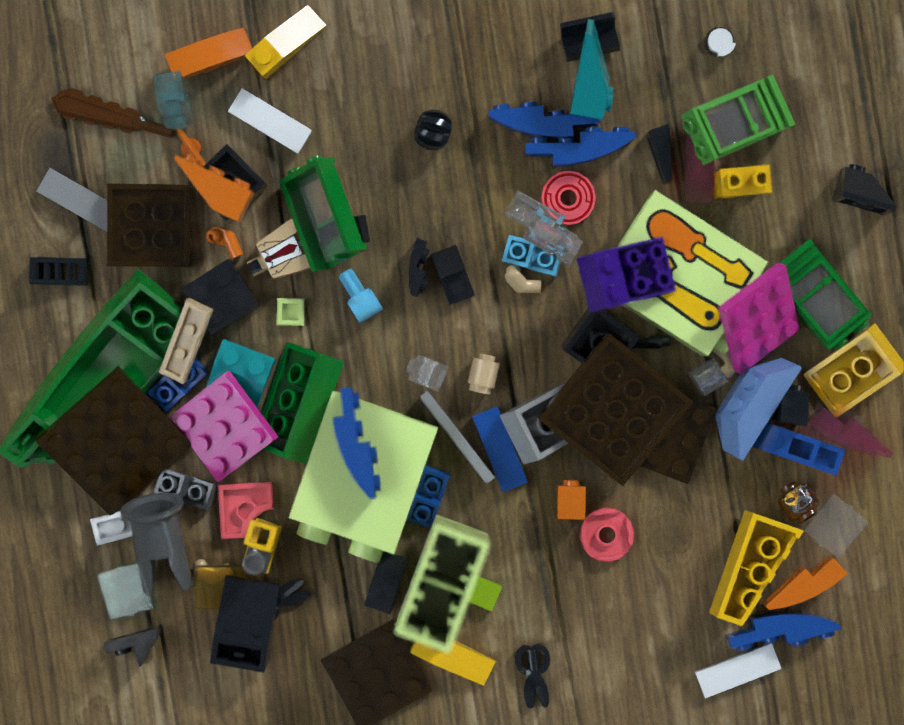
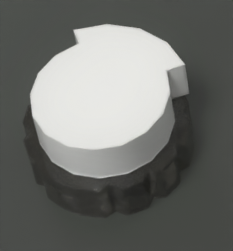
(719, 42)

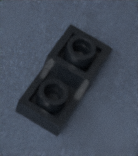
(417, 277)
(386, 582)

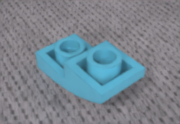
(529, 256)

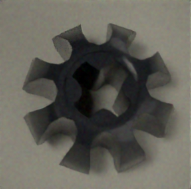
(433, 129)

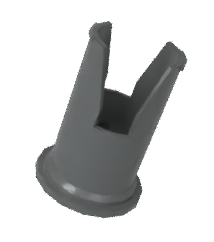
(158, 536)

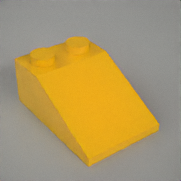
(855, 370)

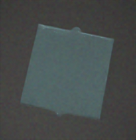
(124, 591)

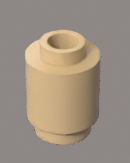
(483, 374)

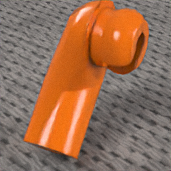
(225, 238)

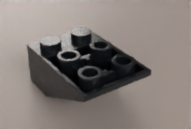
(245, 624)

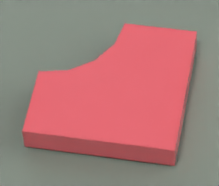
(240, 504)

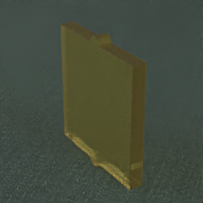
(210, 584)

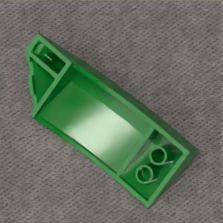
(125, 333)

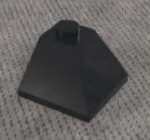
(862, 191)

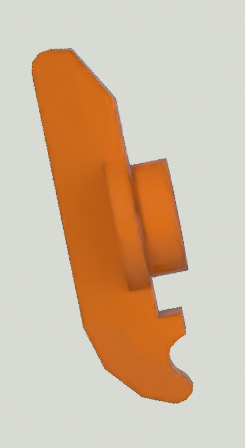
(190, 146)

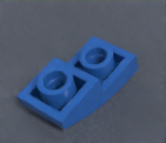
(170, 392)
(428, 496)

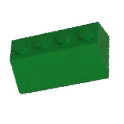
(299, 400)

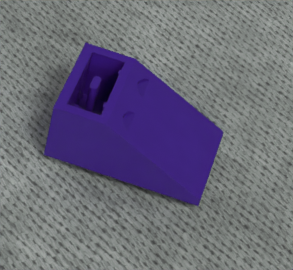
(626, 274)

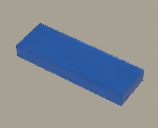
(500, 449)

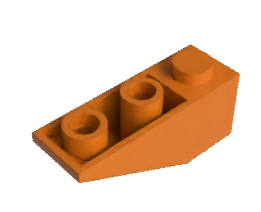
(220, 193)

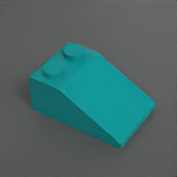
(591, 89)
(248, 367)

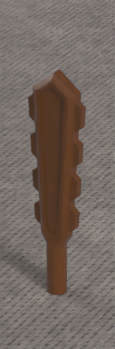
(93, 110)

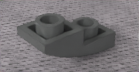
(192, 489)

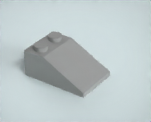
(530, 435)

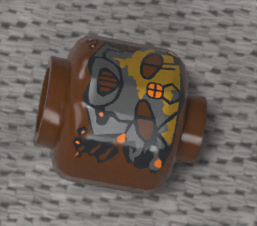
(798, 502)

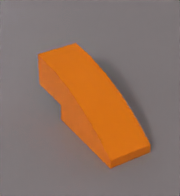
(209, 53)
(806, 585)

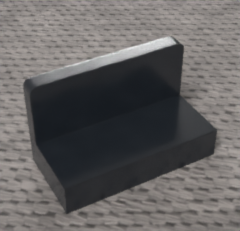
(574, 31)

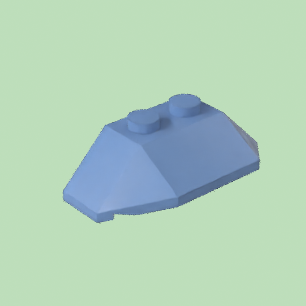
(752, 403)

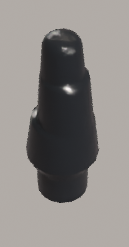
(653, 342)

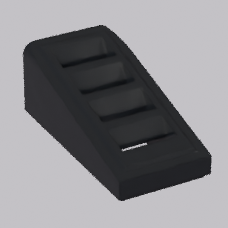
(661, 151)
(82, 271)

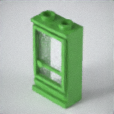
(737, 120)

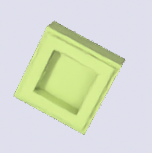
(290, 311)

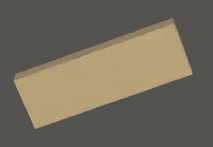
(186, 340)

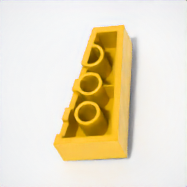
(751, 565)

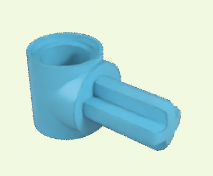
(362, 301)

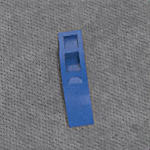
(531, 121)
(592, 146)
(800, 448)
(357, 455)
(794, 627)

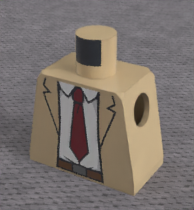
(280, 253)

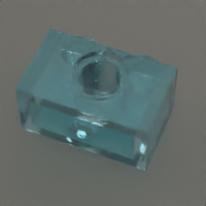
(173, 100)

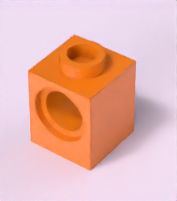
(571, 500)

